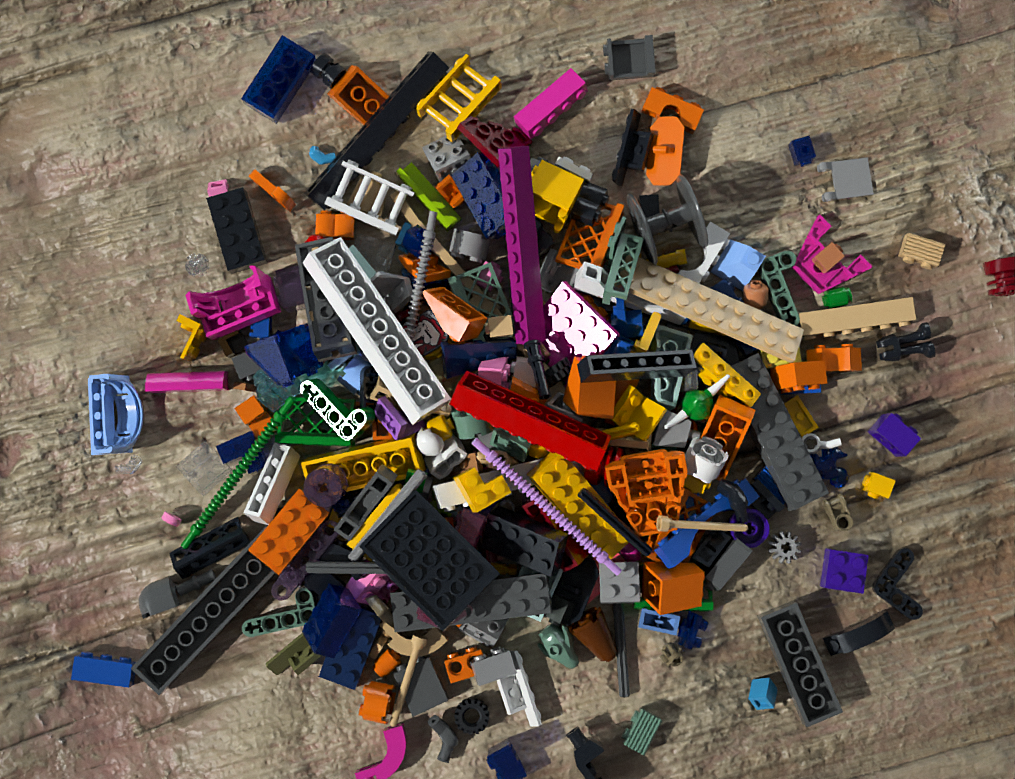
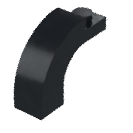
(860, 635)

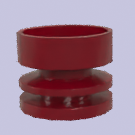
(1004, 275)

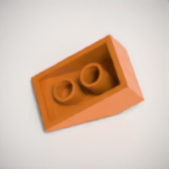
(357, 94)
(454, 314)

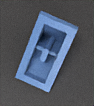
(664, 623)

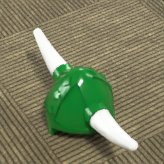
(698, 403)

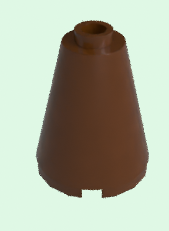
(595, 634)

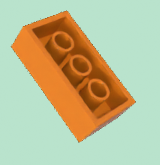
(728, 426)
(288, 532)

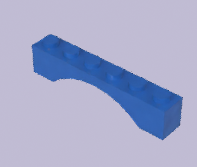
(677, 547)

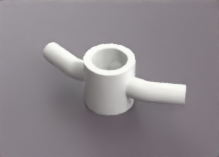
(820, 444)

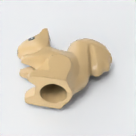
(509, 459)

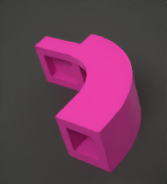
(396, 748)

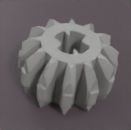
(781, 540)

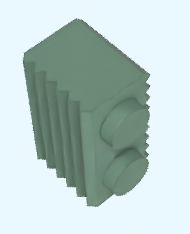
(641, 731)

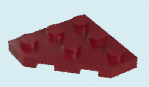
(492, 136)

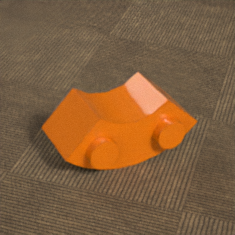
(837, 359)

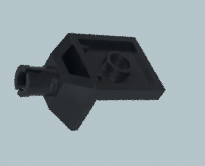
(585, 750)

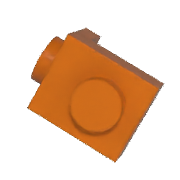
(450, 192)

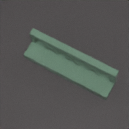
(619, 264)

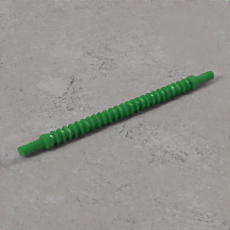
(279, 416)

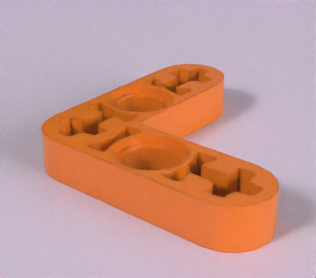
(275, 192)

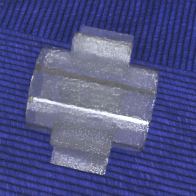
(197, 265)

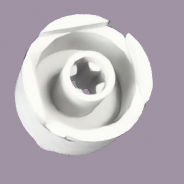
(705, 459)

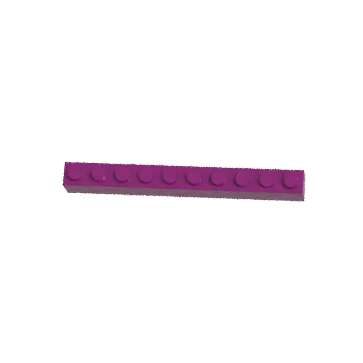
(522, 243)

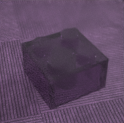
(290, 289)

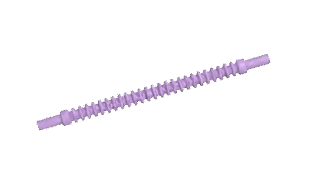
(601, 556)

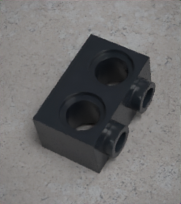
(710, 549)

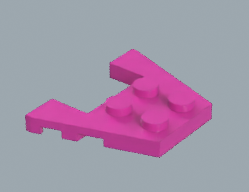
(812, 274)

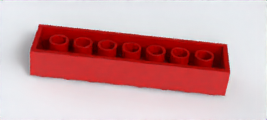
(530, 420)

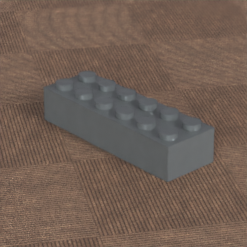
(799, 663)

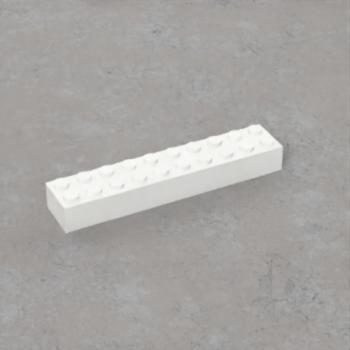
(376, 330)

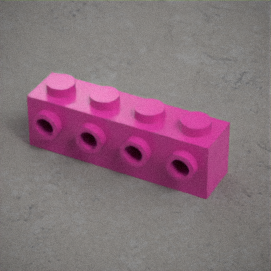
(551, 103)

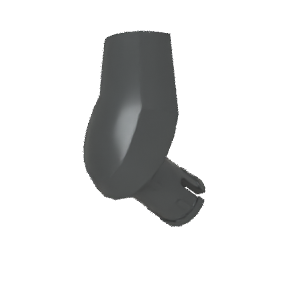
(447, 736)

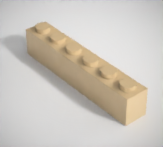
(857, 317)

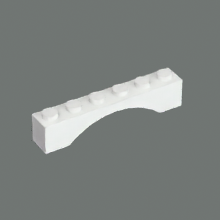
(592, 280)

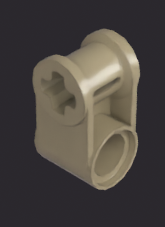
(838, 511)

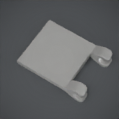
(849, 177)

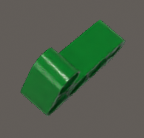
(315, 391)

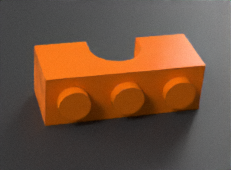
(659, 100)

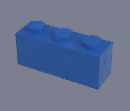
(103, 669)

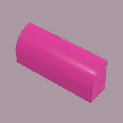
(186, 382)

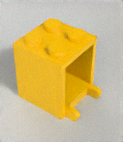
(554, 193)

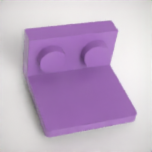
(395, 420)

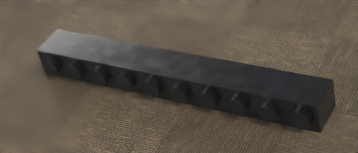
(380, 126)

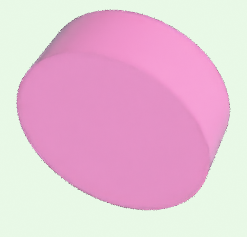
(171, 519)

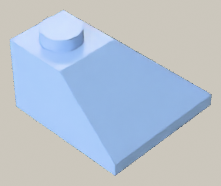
(738, 264)

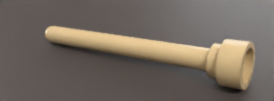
(665, 523)
(418, 643)

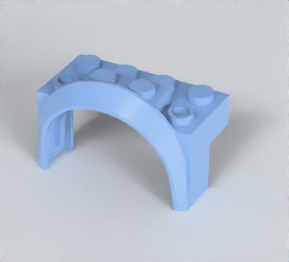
(102, 393)

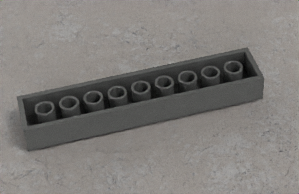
(203, 620)

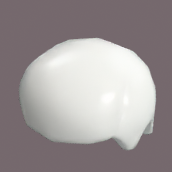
(428, 442)

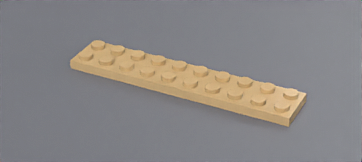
(714, 310)

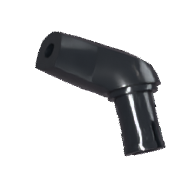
(736, 499)

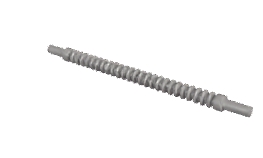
(429, 234)

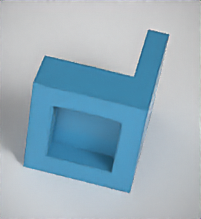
(763, 693)

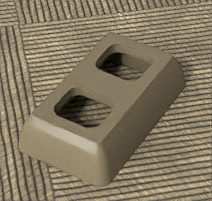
(381, 608)

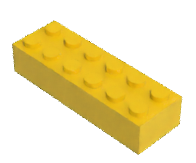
(364, 460)
(560, 485)

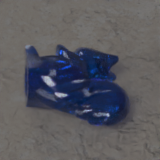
(828, 467)

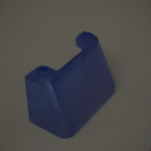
(285, 355)

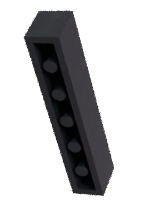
(636, 366)

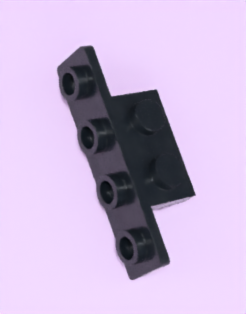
(633, 150)

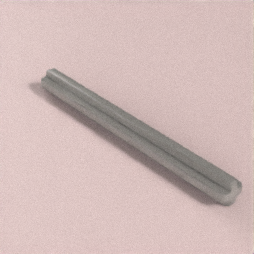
(413, 483)

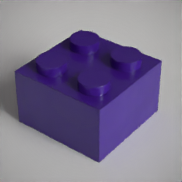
(894, 434)
(844, 571)

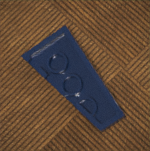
(467, 356)

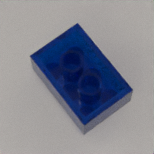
(331, 620)

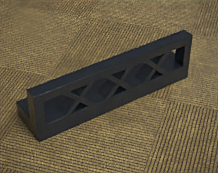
(210, 551)

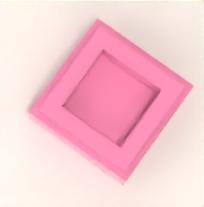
(217, 187)

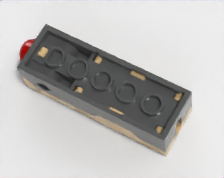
(327, 332)

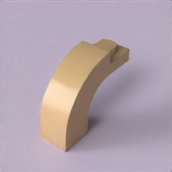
(402, 643)

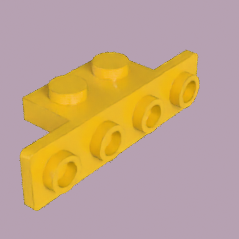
(716, 368)

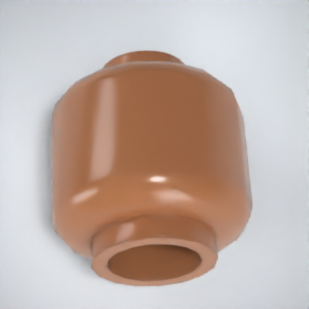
(755, 294)

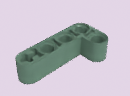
(783, 291)
(279, 617)

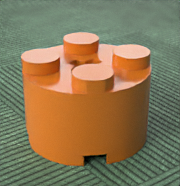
(378, 702)

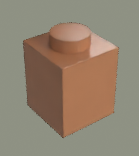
(828, 257)

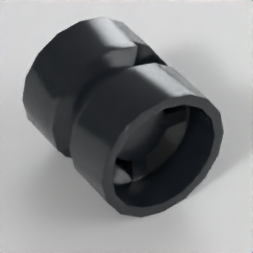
(327, 70)

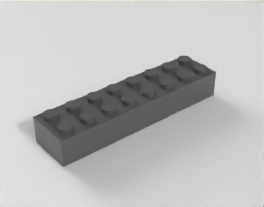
(780, 440)
(500, 600)

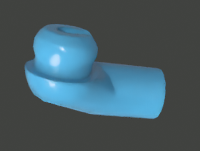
(319, 157)

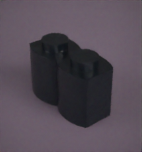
(589, 204)

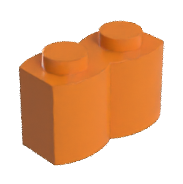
(335, 225)

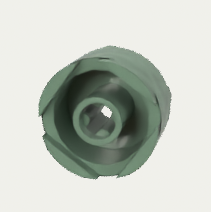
(467, 426)

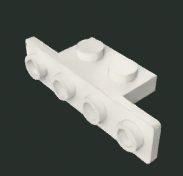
(517, 693)

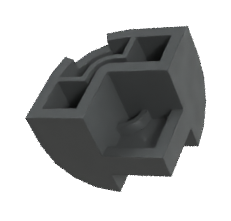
(158, 597)

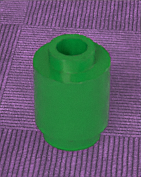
(837, 297)

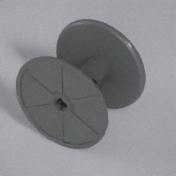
(687, 212)

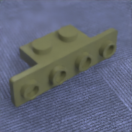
(296, 654)

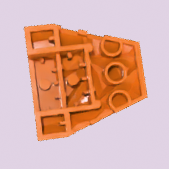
(648, 487)

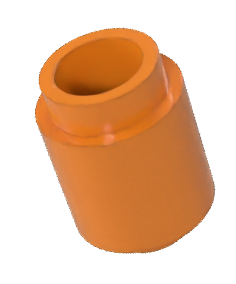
(386, 662)

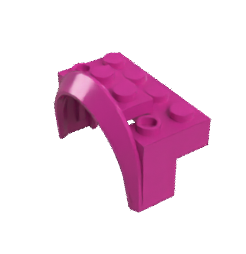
(241, 303)

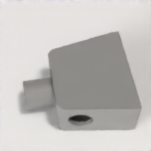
(676, 435)

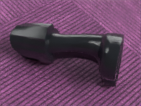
(925, 348)

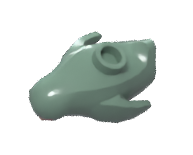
(558, 645)

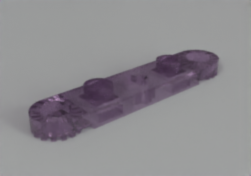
(296, 571)

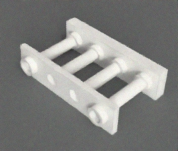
(354, 209)

